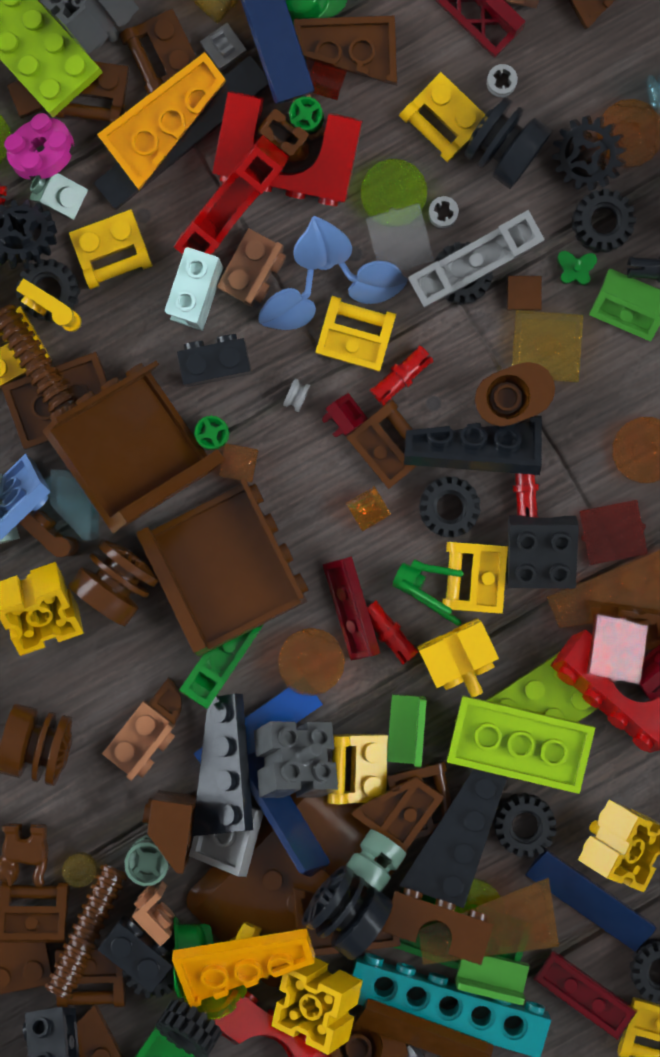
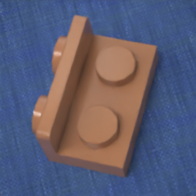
(251, 267)
(139, 740)
(154, 917)

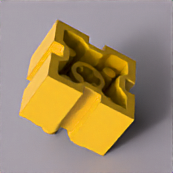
(38, 609)
(459, 656)
(623, 846)
(318, 1005)

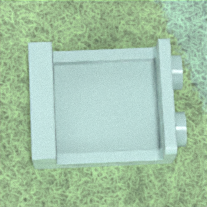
(194, 288)

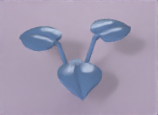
(321, 249)

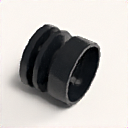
(507, 142)
(347, 912)

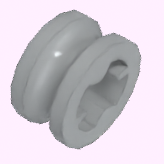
(491, 80)
(433, 216)
(296, 395)

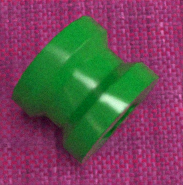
(303, 110)
(208, 428)

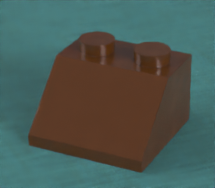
(171, 826)

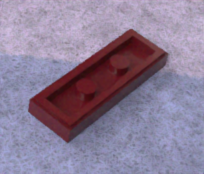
(351, 608)
(585, 994)

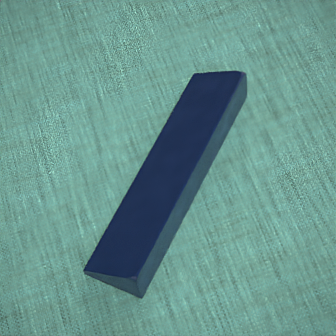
(278, 49)
(289, 826)
(591, 900)

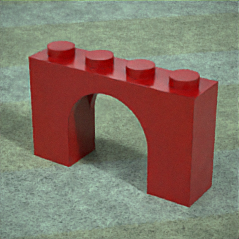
(325, 179)

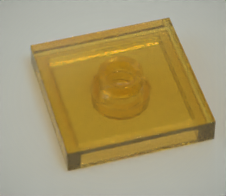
(550, 341)

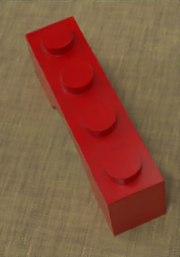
(233, 197)
(637, 719)
(251, 1020)

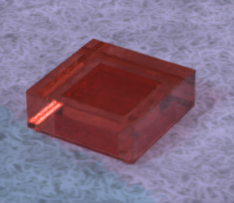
(327, 80)

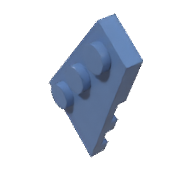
(21, 492)

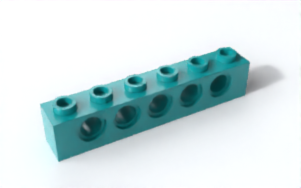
(525, 1039)

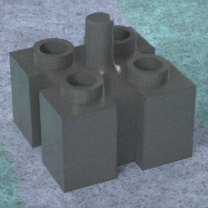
(91, 20)
(295, 759)

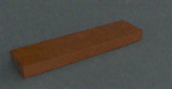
(420, 1032)

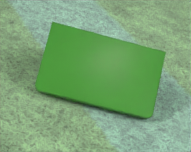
(628, 305)
(406, 729)
(494, 978)

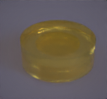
(79, 869)

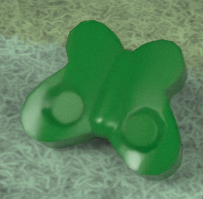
(576, 268)

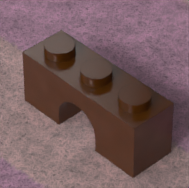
(468, 933)

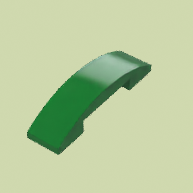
(215, 668)

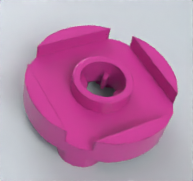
(39, 131)

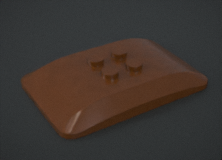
(267, 891)

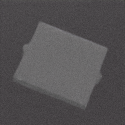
(400, 237)

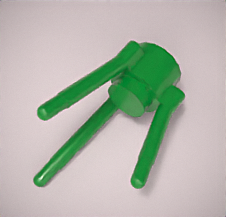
(411, 581)

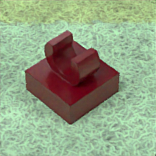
(345, 414)

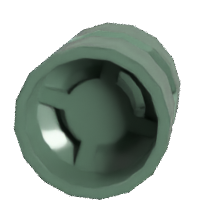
(145, 863)
(376, 872)

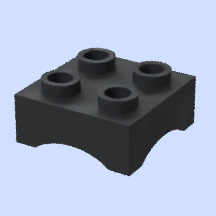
(542, 552)

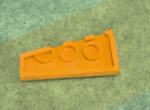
(156, 123)
(229, 964)

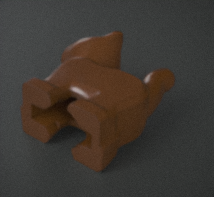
(286, 137)
(25, 850)

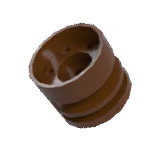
(113, 582)
(35, 744)

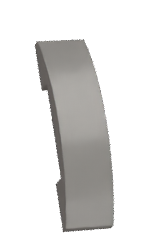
(476, 259)

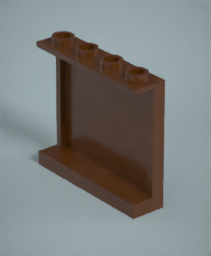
(128, 447)
(223, 568)

